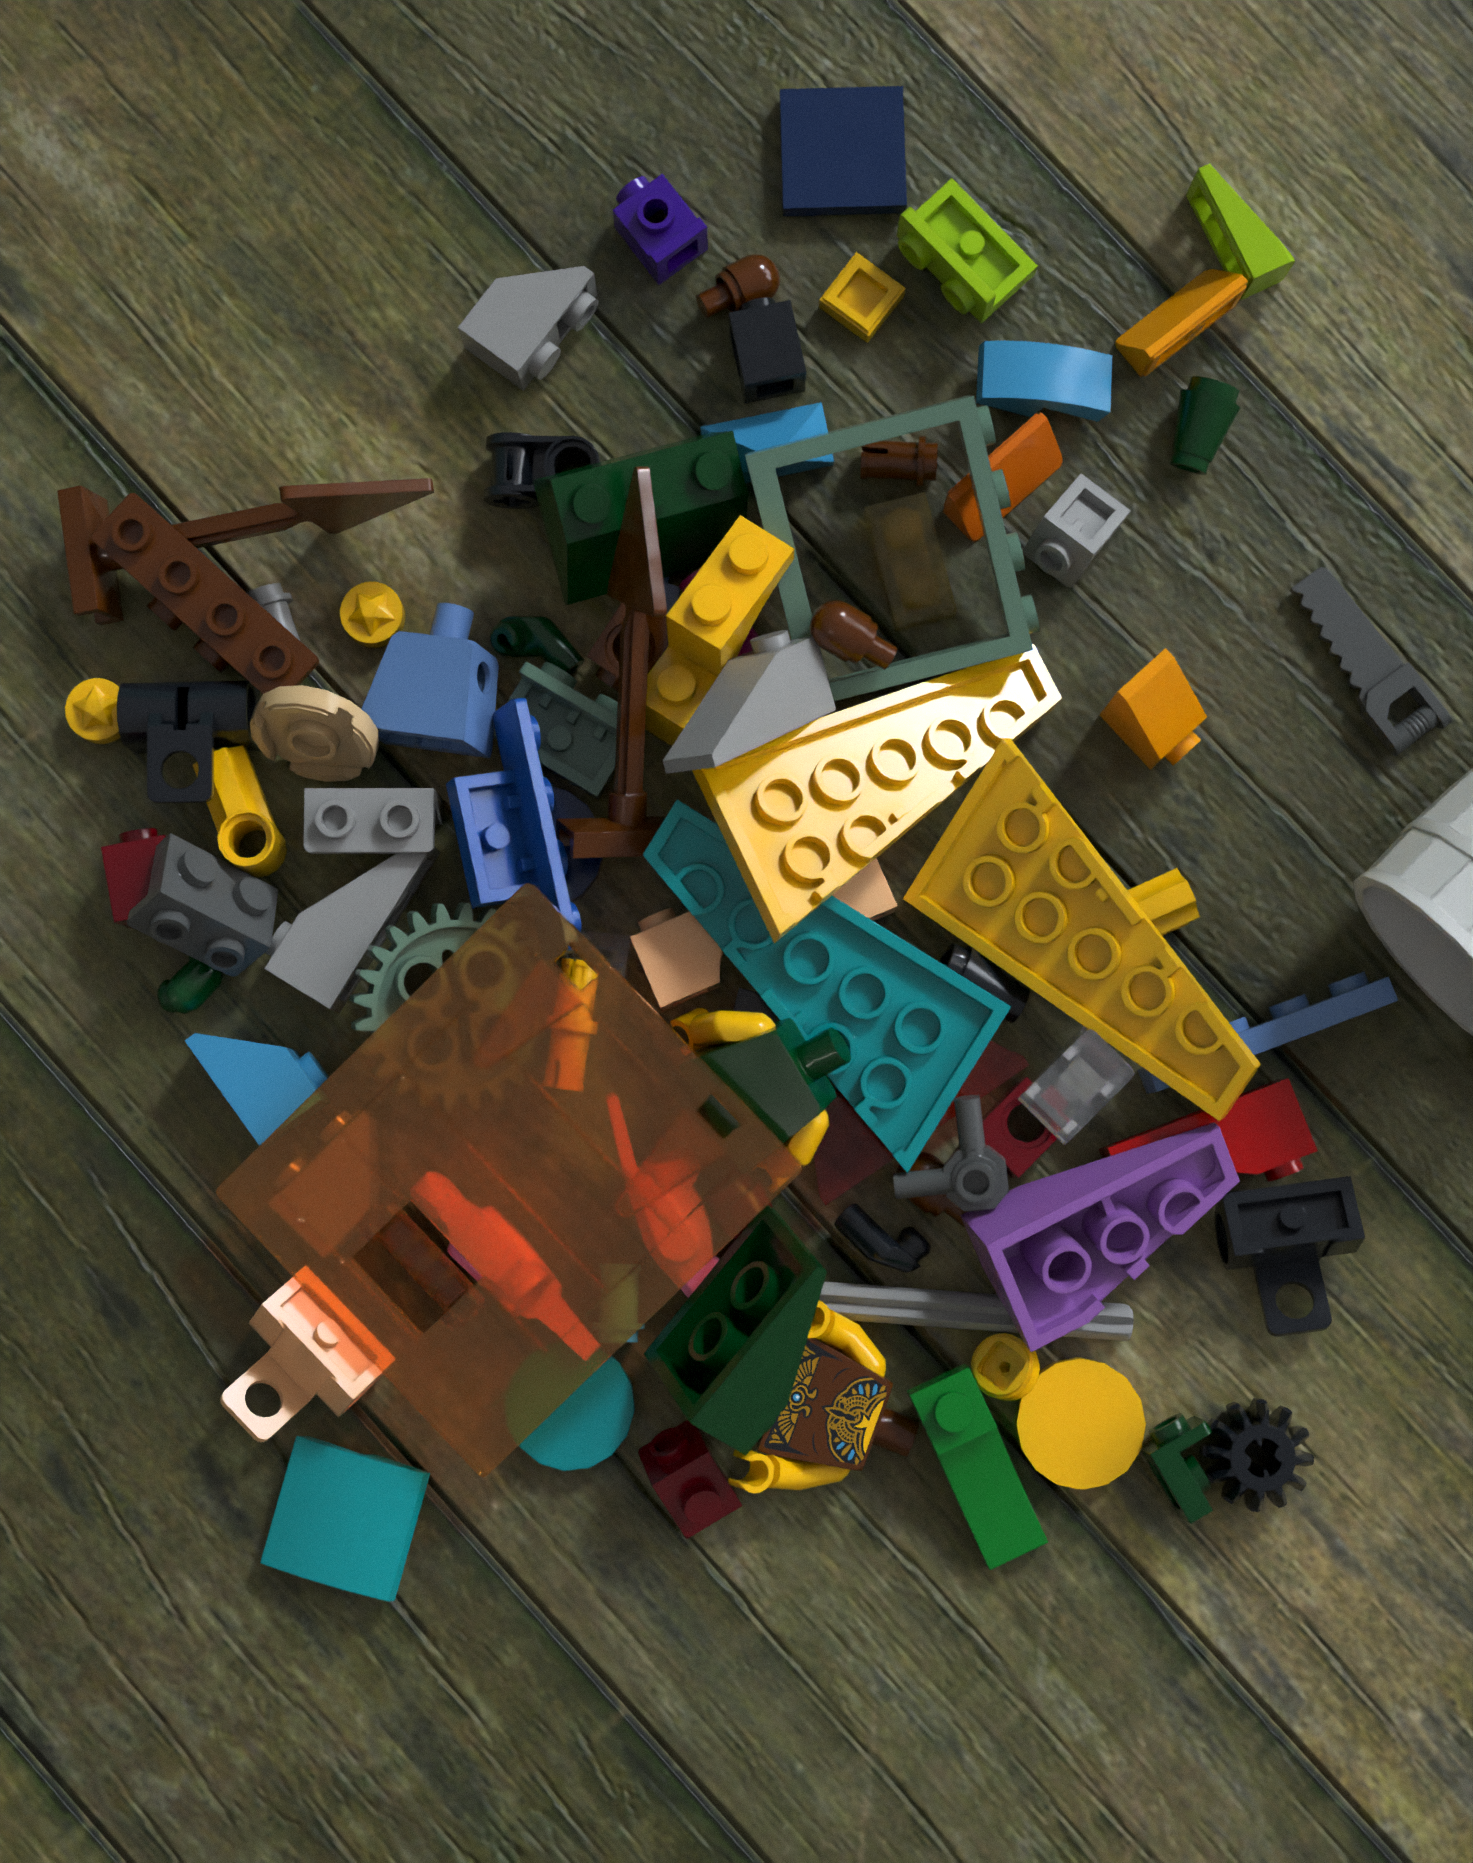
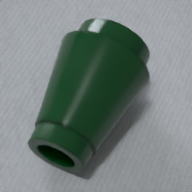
(1202, 422)

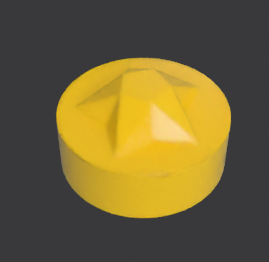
(372, 614)
(93, 710)
(1005, 1367)

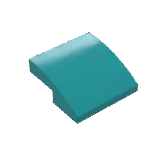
(345, 1518)

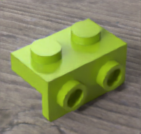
(964, 251)

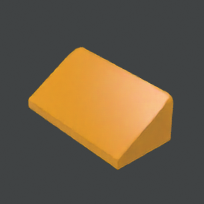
(1180, 319)

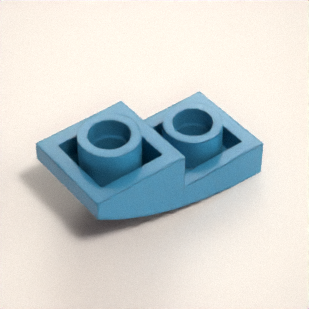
(1039, 375)

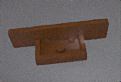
(203, 597)

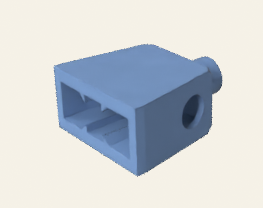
(436, 688)

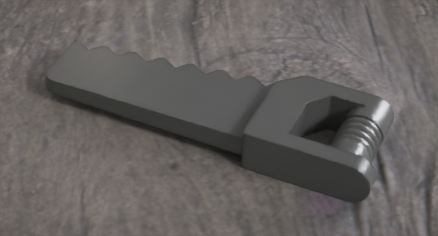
(1370, 663)

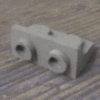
(371, 820)

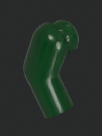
(535, 638)
(189, 987)

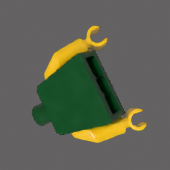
(770, 1072)

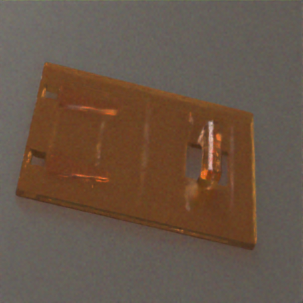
(545, 1147)

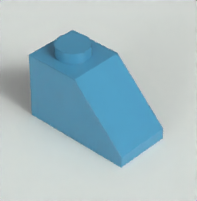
(258, 1079)

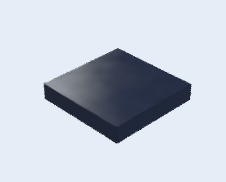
(843, 151)

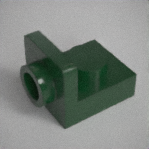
(1178, 1476)

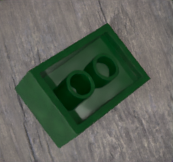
(742, 1334)

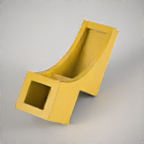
(712, 623)

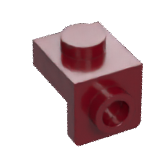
(688, 1478)

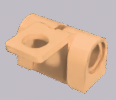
(304, 1360)

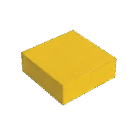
(862, 297)

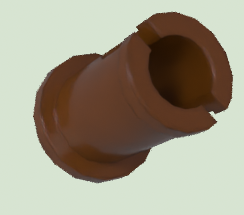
(900, 460)

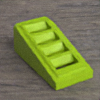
(1237, 233)

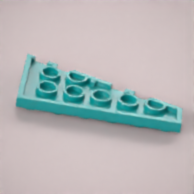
(901, 1012)

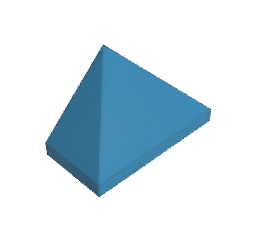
(776, 429)

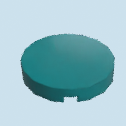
(587, 1423)

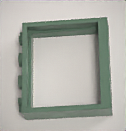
(990, 496)

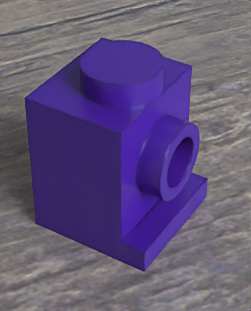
(663, 245)

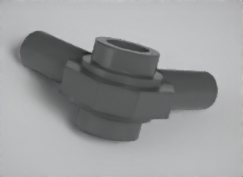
(971, 1176)

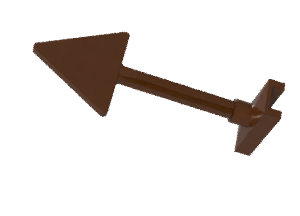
(329, 506)
(639, 584)

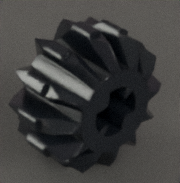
(1278, 1445)

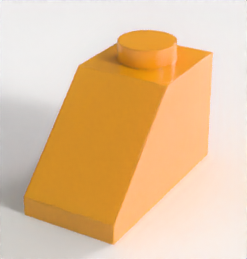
(1156, 712)

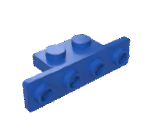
(508, 823)

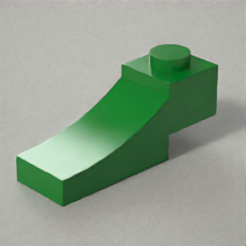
(977, 1466)

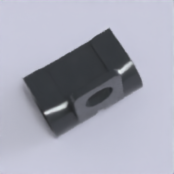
(185, 719)
(1284, 1236)

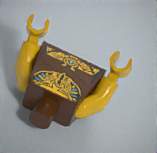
(831, 1413)

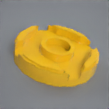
(1080, 1423)

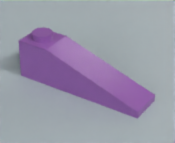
(1081, 1232)

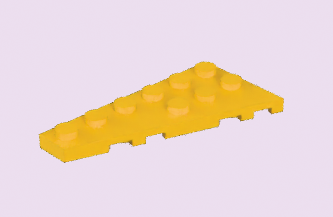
(852, 783)

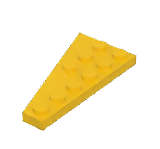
(1053, 914)

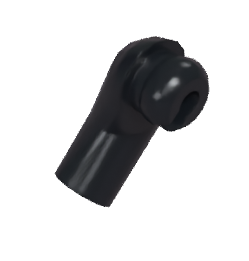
(878, 1245)

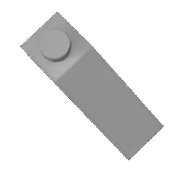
(754, 702)
(333, 935)

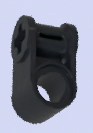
(523, 458)

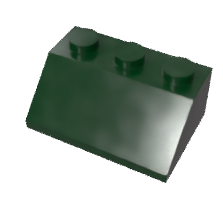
(695, 498)

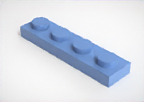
(1297, 1018)

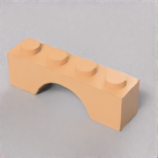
(686, 960)

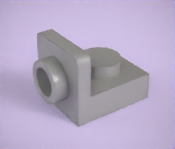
(1075, 530)

